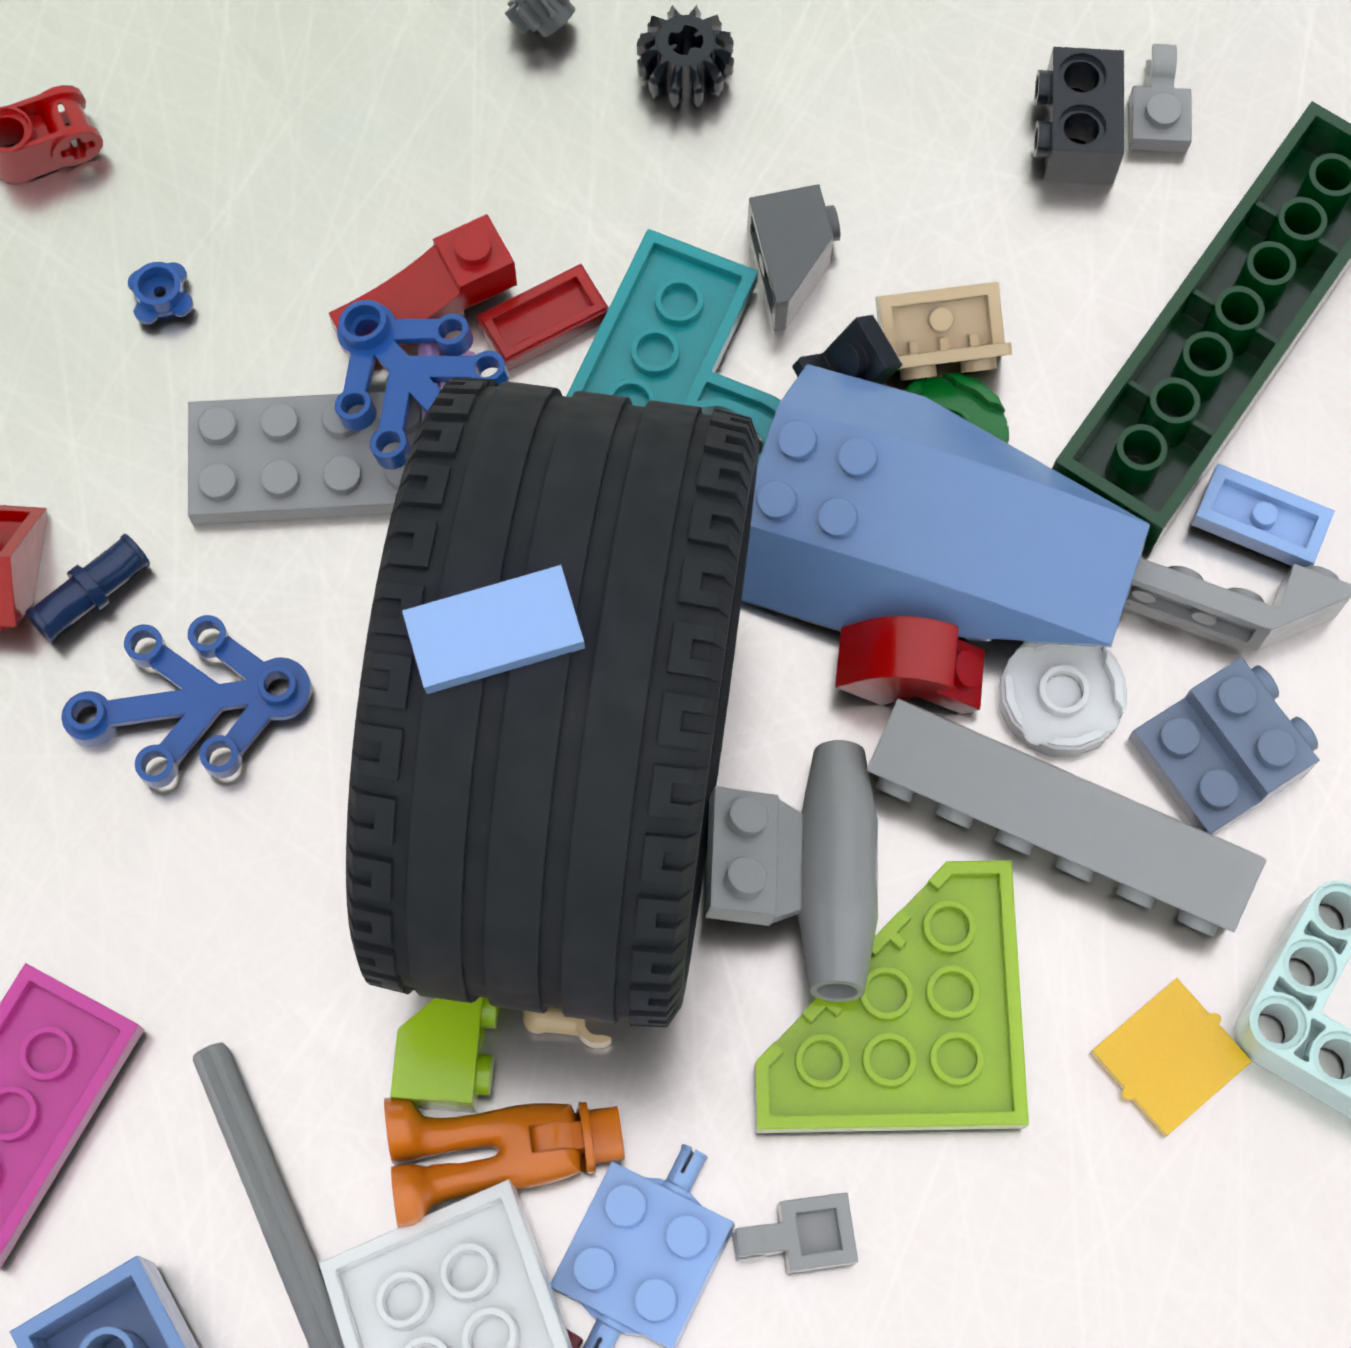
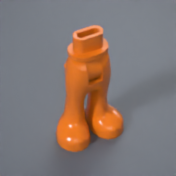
(533, 1144)

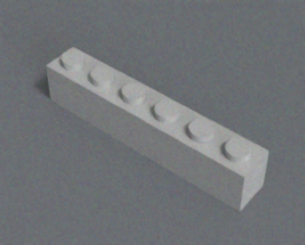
(1067, 816)

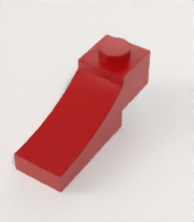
(448, 278)

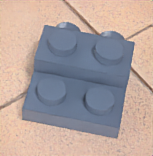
(1226, 746)

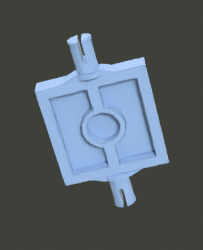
(643, 1254)

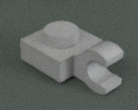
(1159, 112)
(810, 1232)

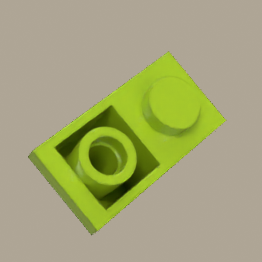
(442, 1056)

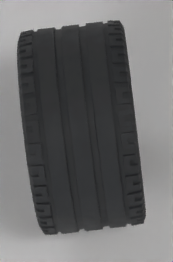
(555, 815)

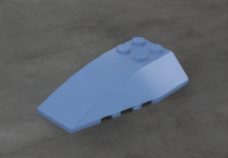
(911, 511)

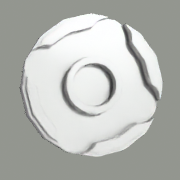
(1062, 697)

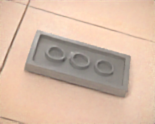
(286, 460)

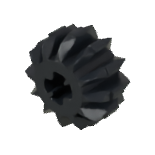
(685, 56)

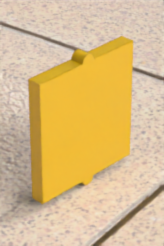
(1170, 1057)

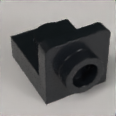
(857, 352)

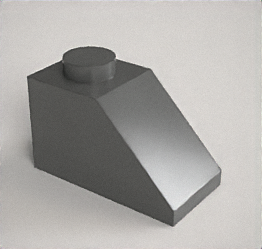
(791, 246)

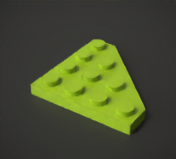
(929, 1037)

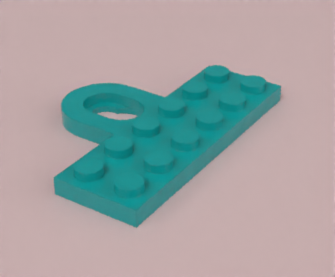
(672, 331)

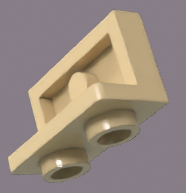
(944, 328)

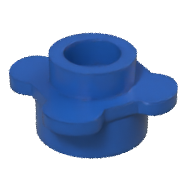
(157, 277)

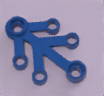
(407, 374)
(197, 702)

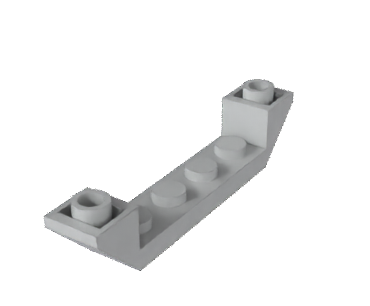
(1236, 614)

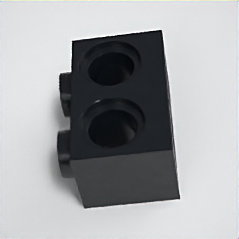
(1088, 115)

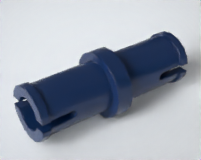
(87, 588)

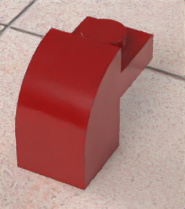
(910, 659)

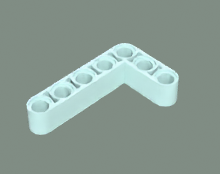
(1300, 1006)

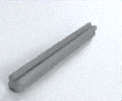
(268, 1195)

